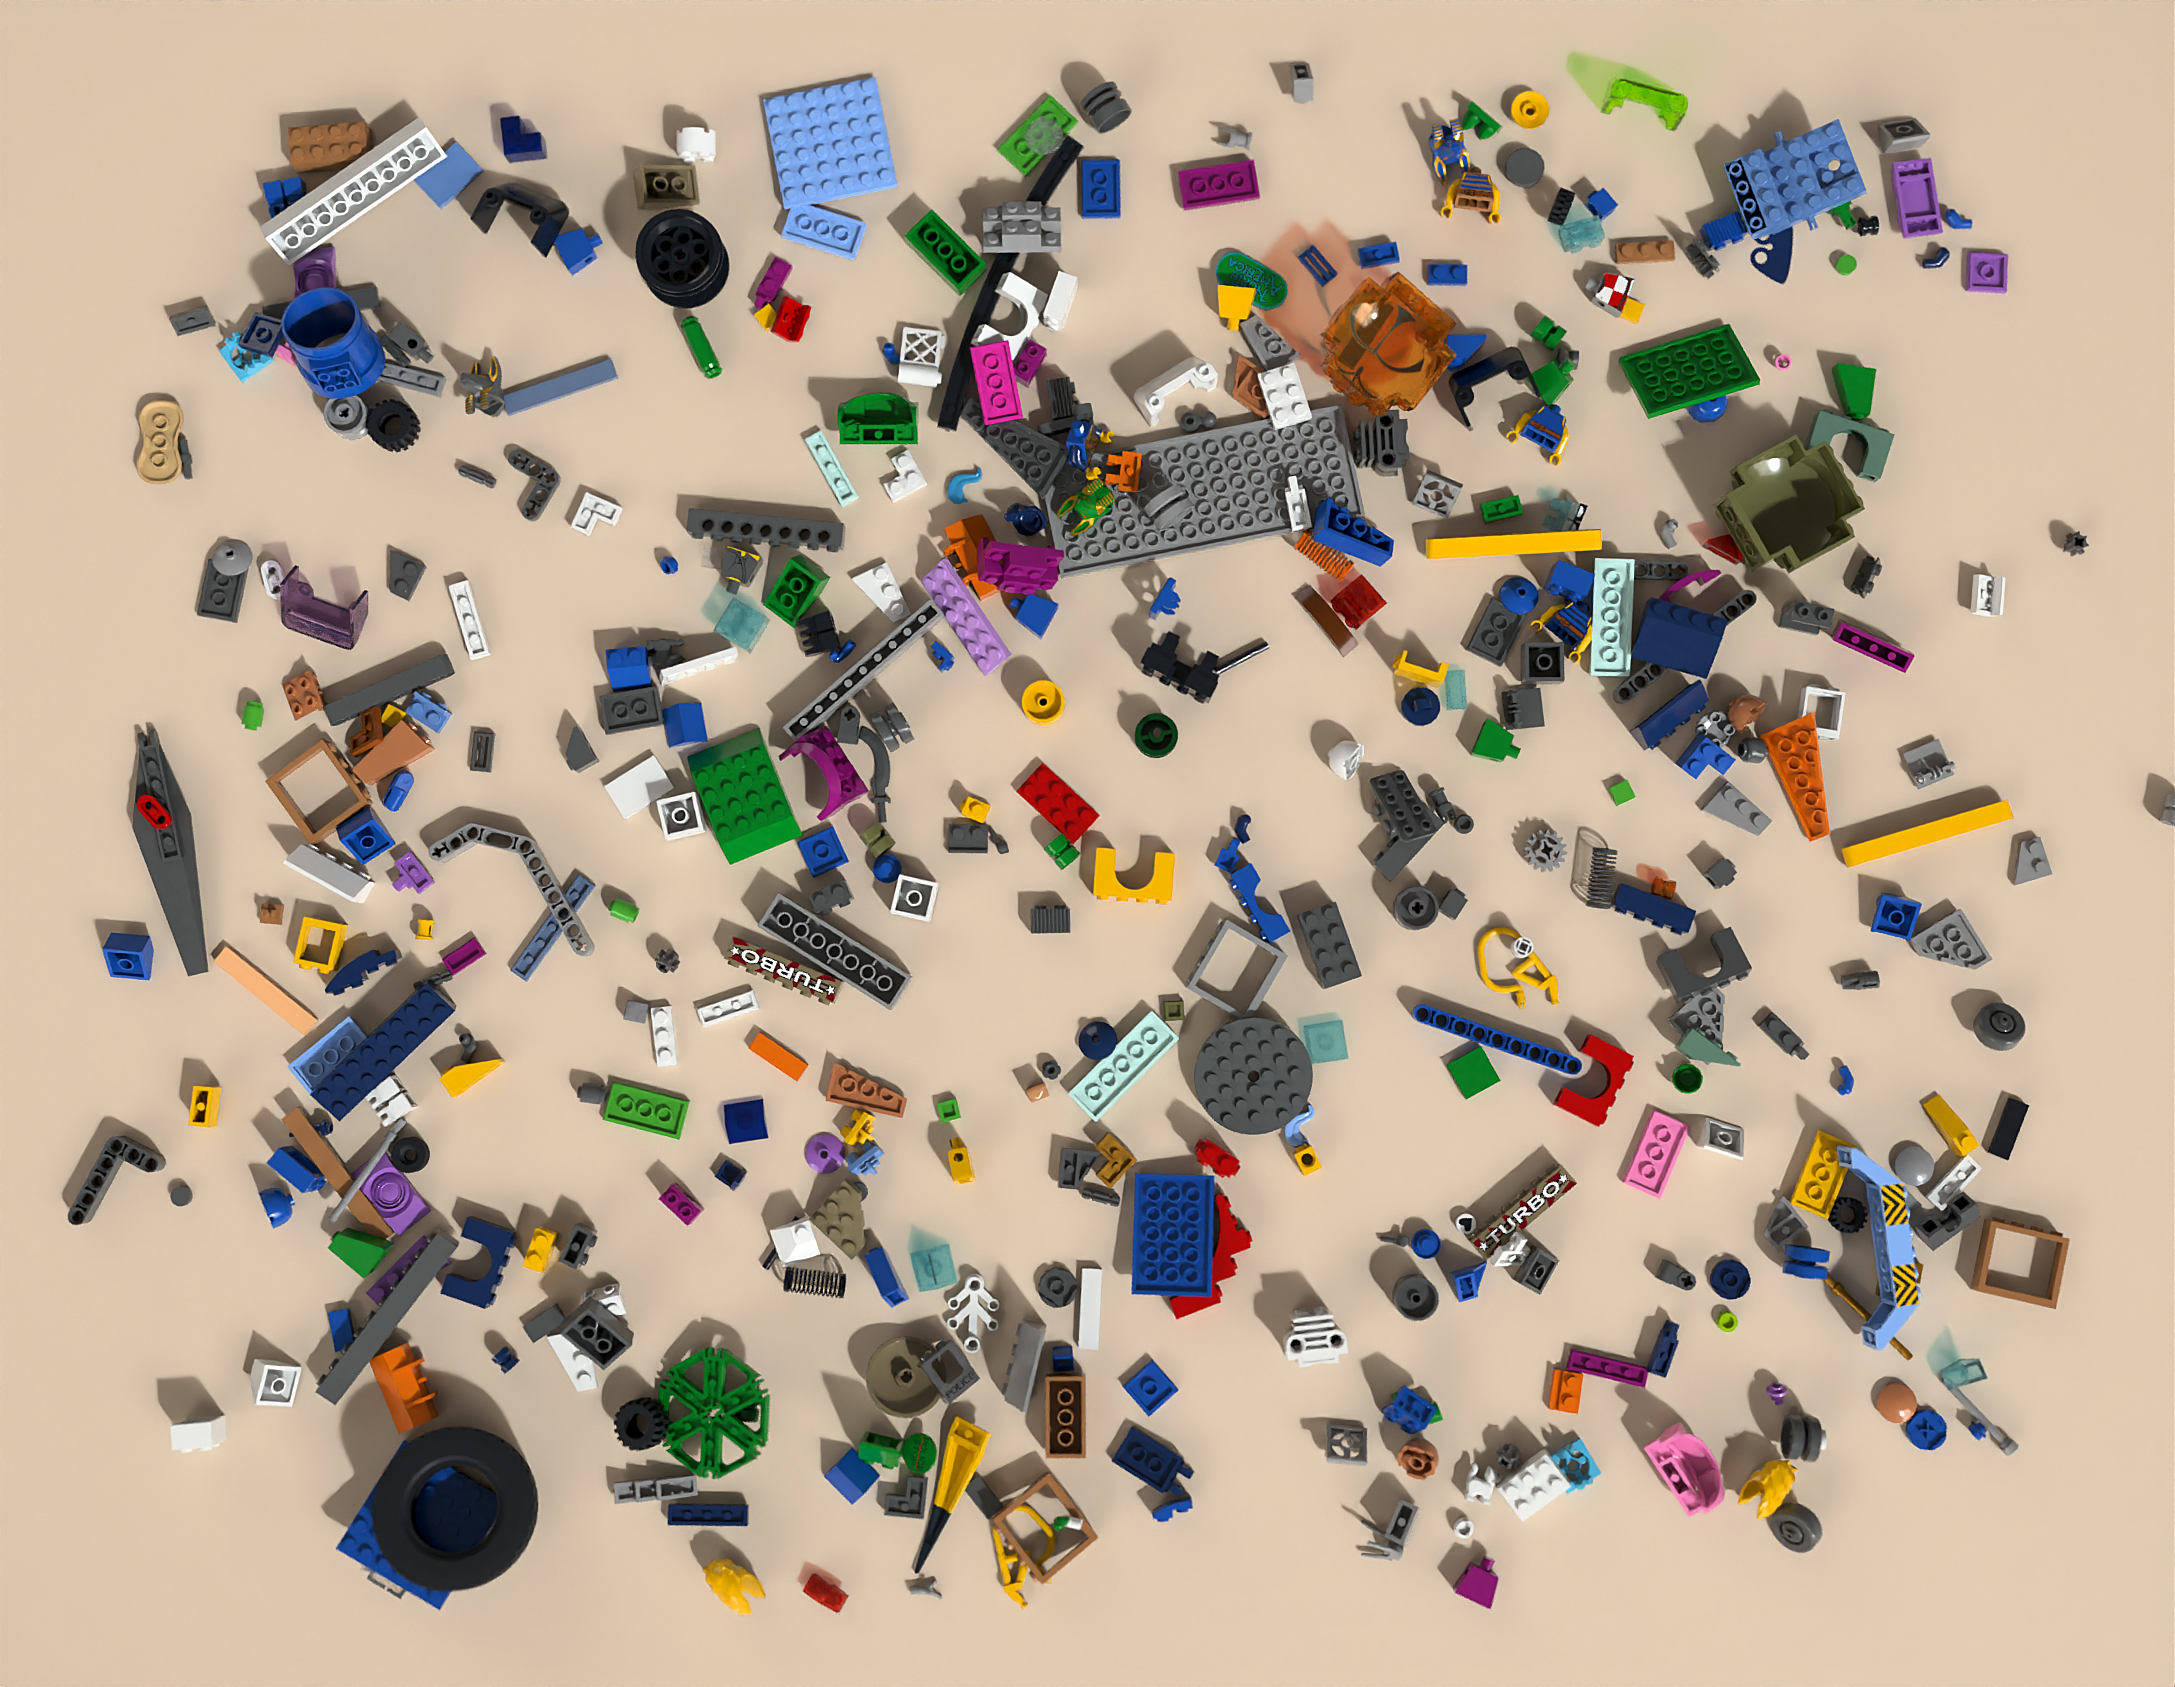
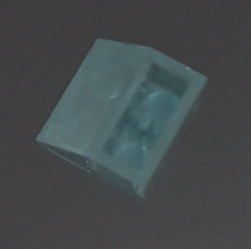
(742, 625)

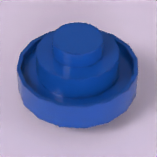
(887, 868)
(1425, 1243)

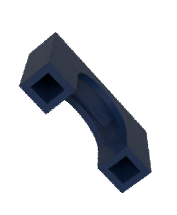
(498, 1242)

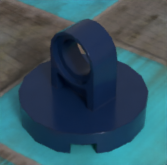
(1420, 706)

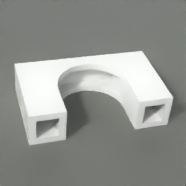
(1030, 304)

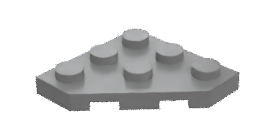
(1952, 942)
(1702, 1013)

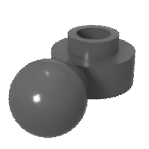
(1208, 419)

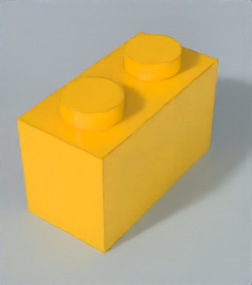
(204, 1106)
(541, 1249)

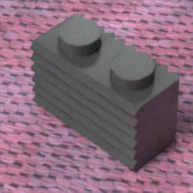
(1061, 397)
(1050, 920)

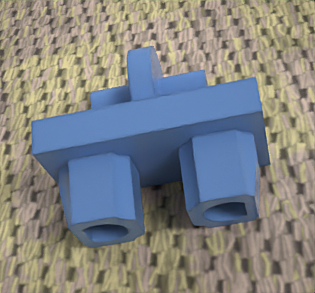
(867, 1162)

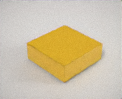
(1632, 311)
(766, 317)
(393, 716)

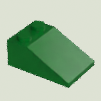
(796, 590)
(880, 1449)

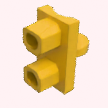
(861, 1130)

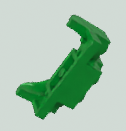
(878, 419)

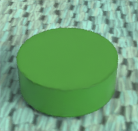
(1846, 265)

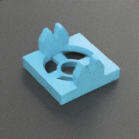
(249, 370)
(1593, 1470)

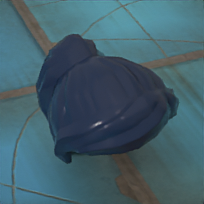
(1026, 518)

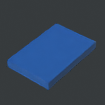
(1101, 189)

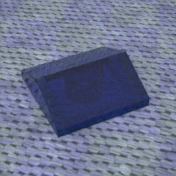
(745, 1121)

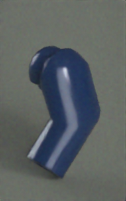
(1937, 262)

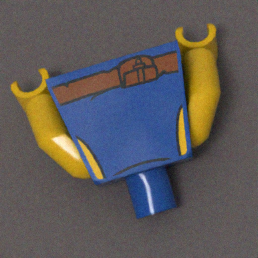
(1544, 428)

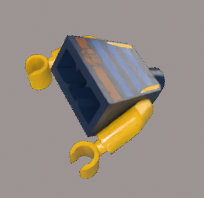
(1570, 624)

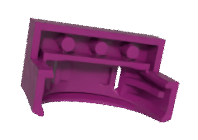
(841, 777)

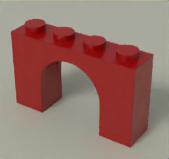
(1616, 1064)

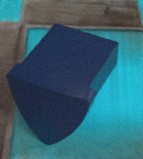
(731, 1175)

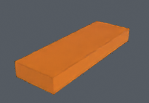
(778, 1056)

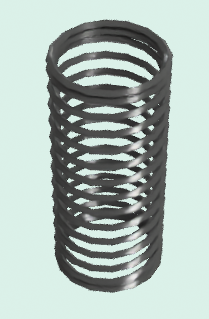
(1593, 902)

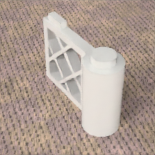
(921, 372)

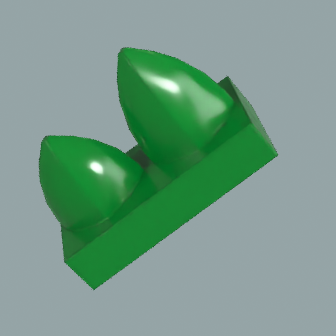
(1474, 116)

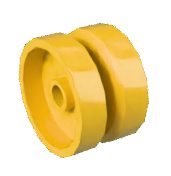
(1048, 713)

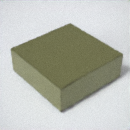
(1174, 1010)

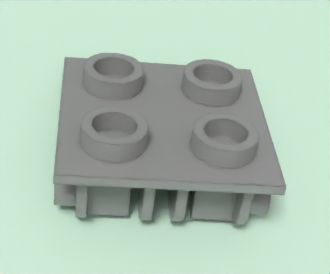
(1928, 764)

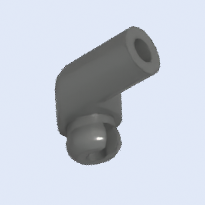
(469, 1045)

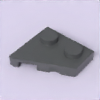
(404, 575)
(1074, 1167)

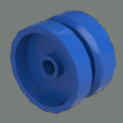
(1805, 1263)

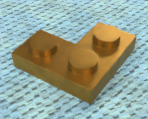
(1118, 1160)

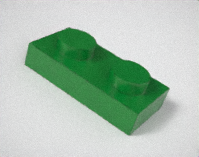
(1501, 509)

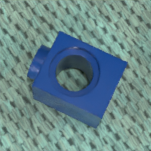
(1601, 204)

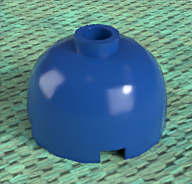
(1709, 410)
(277, 1205)

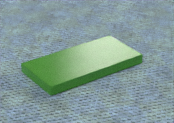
(1015, 147)
(646, 1110)

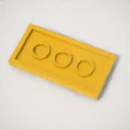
(1820, 1176)

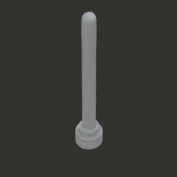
(2007, 1445)

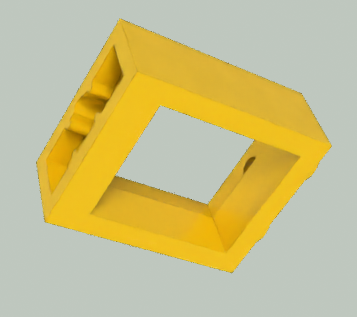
(337, 946)

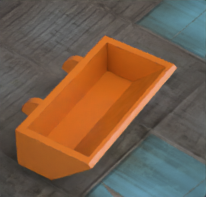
(964, 543)
(404, 1387)

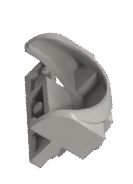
(1021, 228)

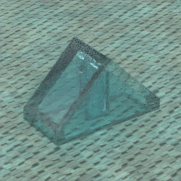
(1963, 1373)

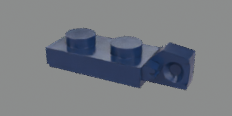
(1664, 1350)

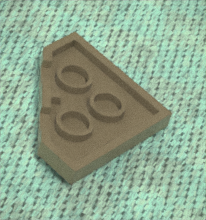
(843, 1219)

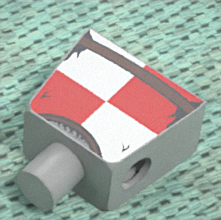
(1610, 292)

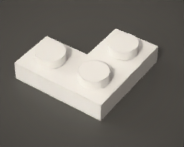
(909, 479)
(593, 509)

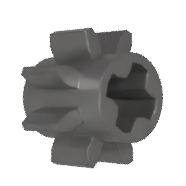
(2069, 544)
(667, 961)
(1508, 1456)

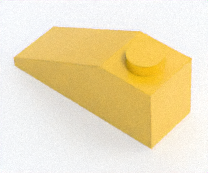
(461, 1078)
(1950, 1126)

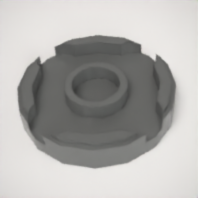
(1057, 1287)

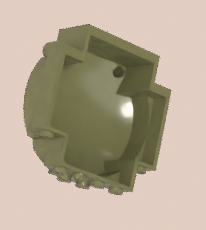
(1789, 505)

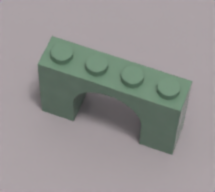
(1874, 441)

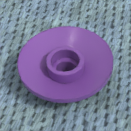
(835, 1152)

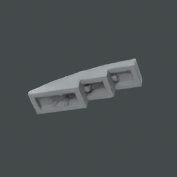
(655, 1489)

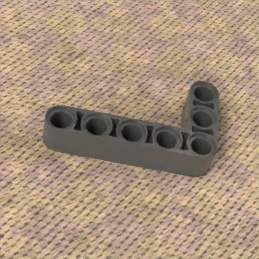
(108, 1174)

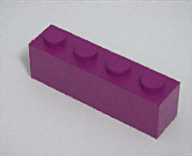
(1872, 646)

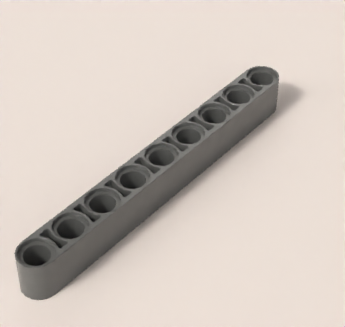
(1645, 674)

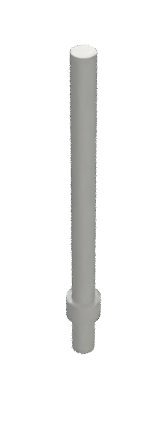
(391, 1136)

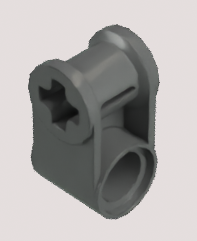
(849, 730)
(1673, 1275)

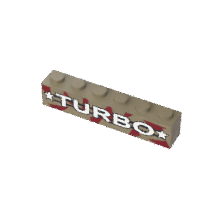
(784, 970)
(1522, 1211)

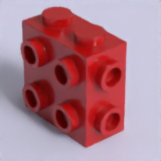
(1222, 1161)

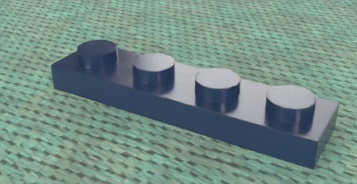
(708, 1514)

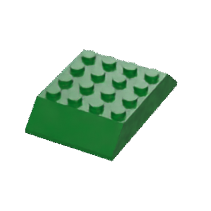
(744, 796)

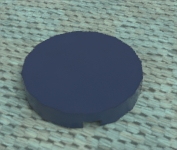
(1730, 1279)

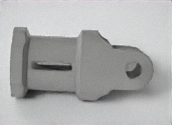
(1238, 139)

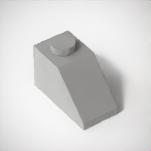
(1301, 82)

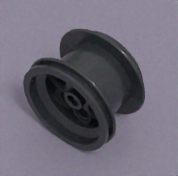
(668, 229)

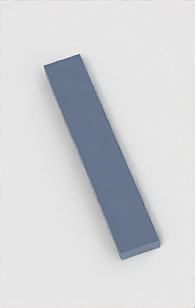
(560, 387)
(550, 931)

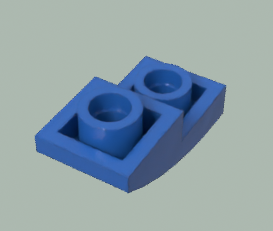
(1165, 1511)

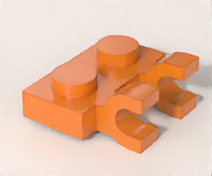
(1129, 471)

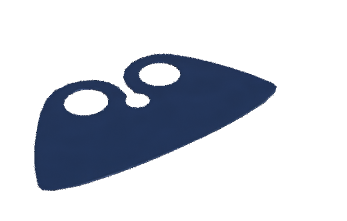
(1778, 258)

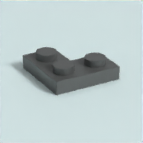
(909, 1505)

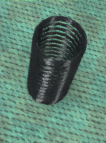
(788, 1278)

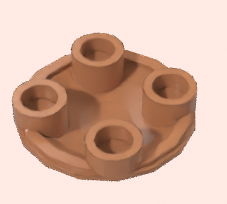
(1896, 1403)

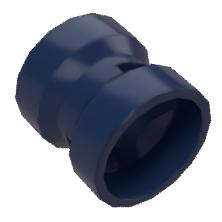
(505, 1359)

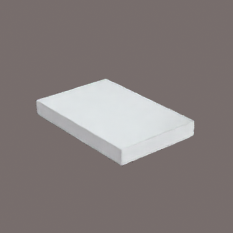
(639, 787)

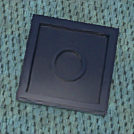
(262, 335)

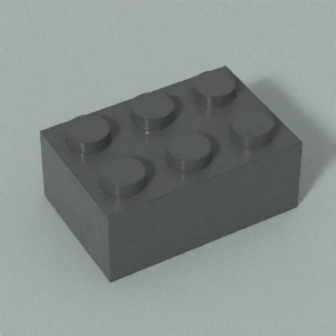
(596, 1333)

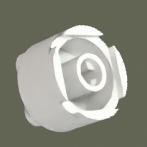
(696, 144)

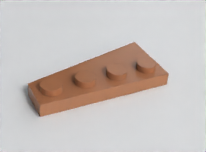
(860, 1092)

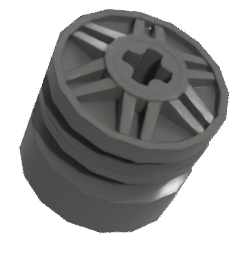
(1106, 107)

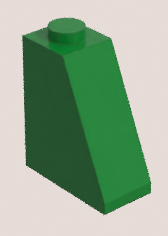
(1854, 389)
(359, 1250)

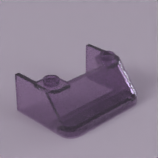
(319, 618)

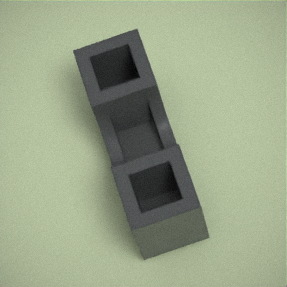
(1960, 1214)

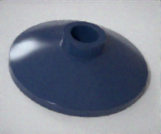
(1104, 1046)

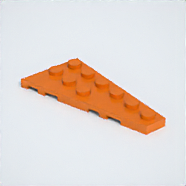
(1798, 764)

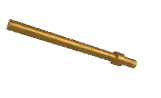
(1838, 1289)

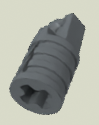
(1861, 980)

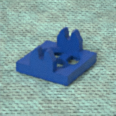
(1166, 600)

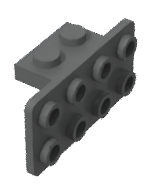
(1400, 808)

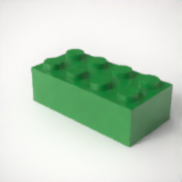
(945, 253)

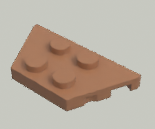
(1247, 388)

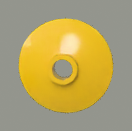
(1536, 104)

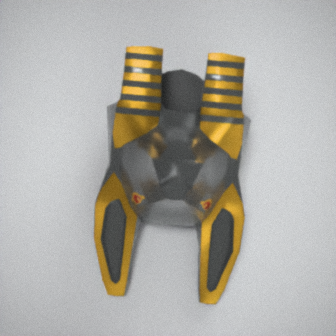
(484, 389)

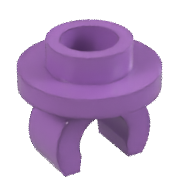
(1777, 1392)

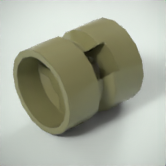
(877, 839)

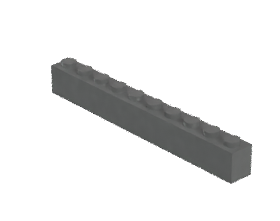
(387, 1316)

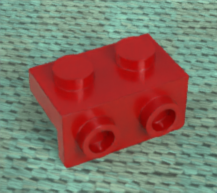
(790, 320)

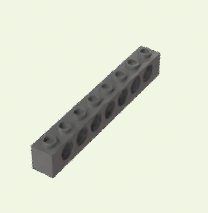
(699, 517)

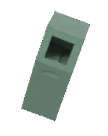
(1697, 1047)

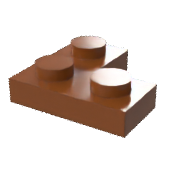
(371, 732)

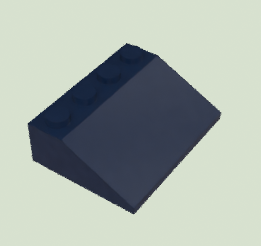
(1678, 637)

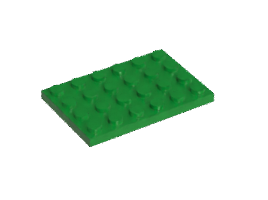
(1689, 371)

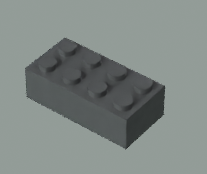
(1329, 945)

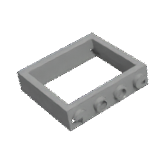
(1264, 987)

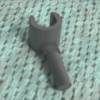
(1001, 847)
(1401, 1241)

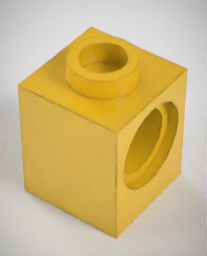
(1313, 1165)

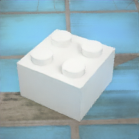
(681, 816)
(914, 898)
(198, 1433)

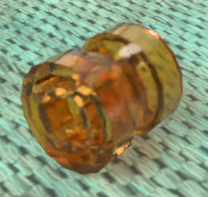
(1663, 887)

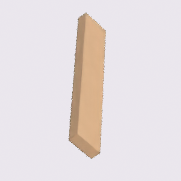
(265, 990)

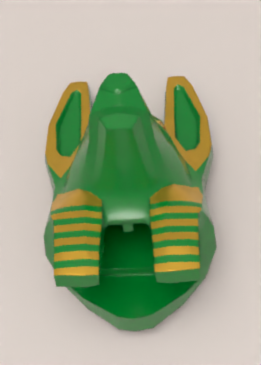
(1089, 504)

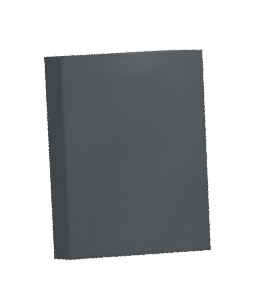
(1536, 1270)

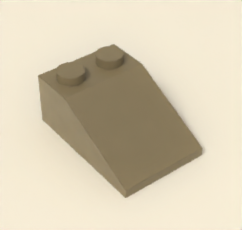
(665, 186)

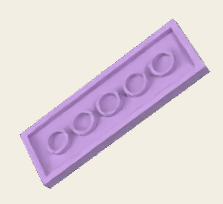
(965, 617)

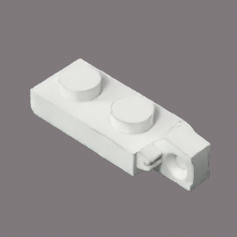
(1297, 505)

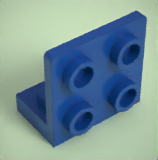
(1409, 1411)

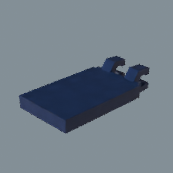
(1151, 1462)

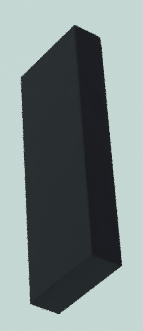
(2008, 1129)

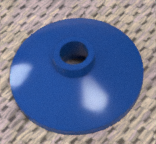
(1513, 600)

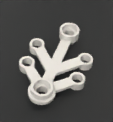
(973, 1309)

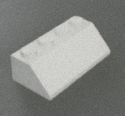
(330, 873)

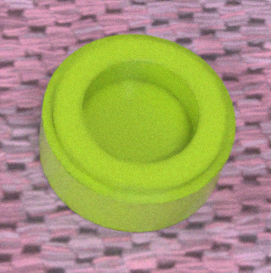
(1727, 1321)

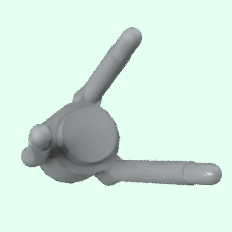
(1391, 1549)

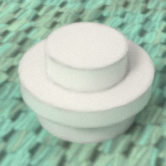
(1463, 1528)

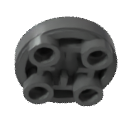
(1524, 167)

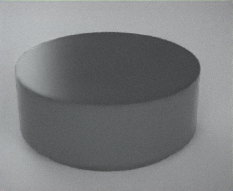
(181, 1196)

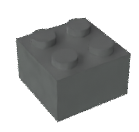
(1542, 663)

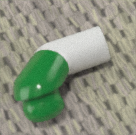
(1061, 1521)

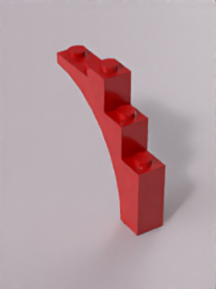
(1229, 1242)

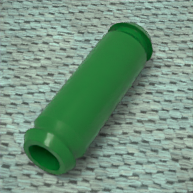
(701, 347)

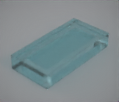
(1455, 690)

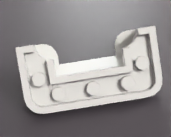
(1150, 396)

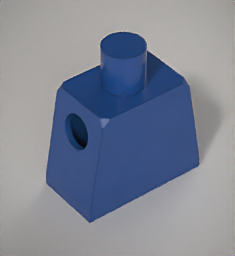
(577, 249)
(1034, 613)

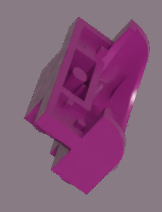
(1022, 568)

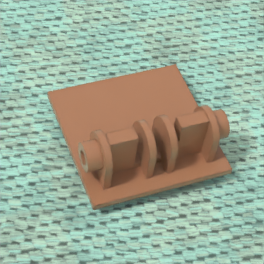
(304, 695)

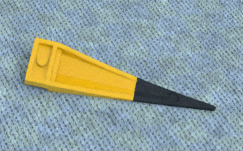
(961, 1458)

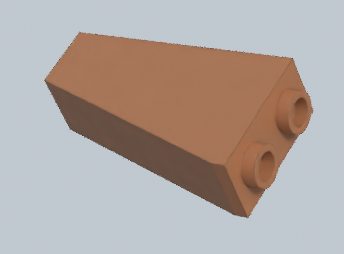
(398, 749)

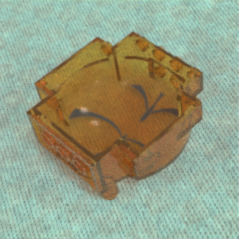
(1386, 345)

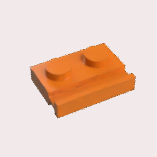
(1565, 1391)

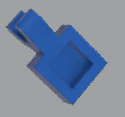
(1227, 858)

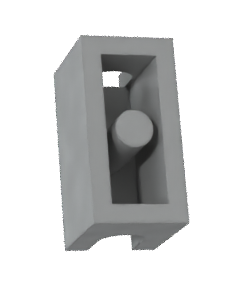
(1402, 1522)

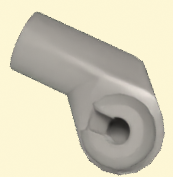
(1667, 533)

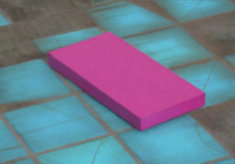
(996, 382)

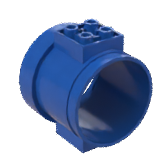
(344, 366)

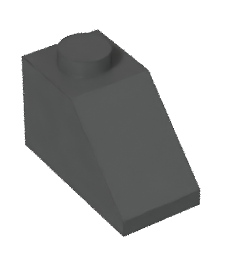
(580, 752)

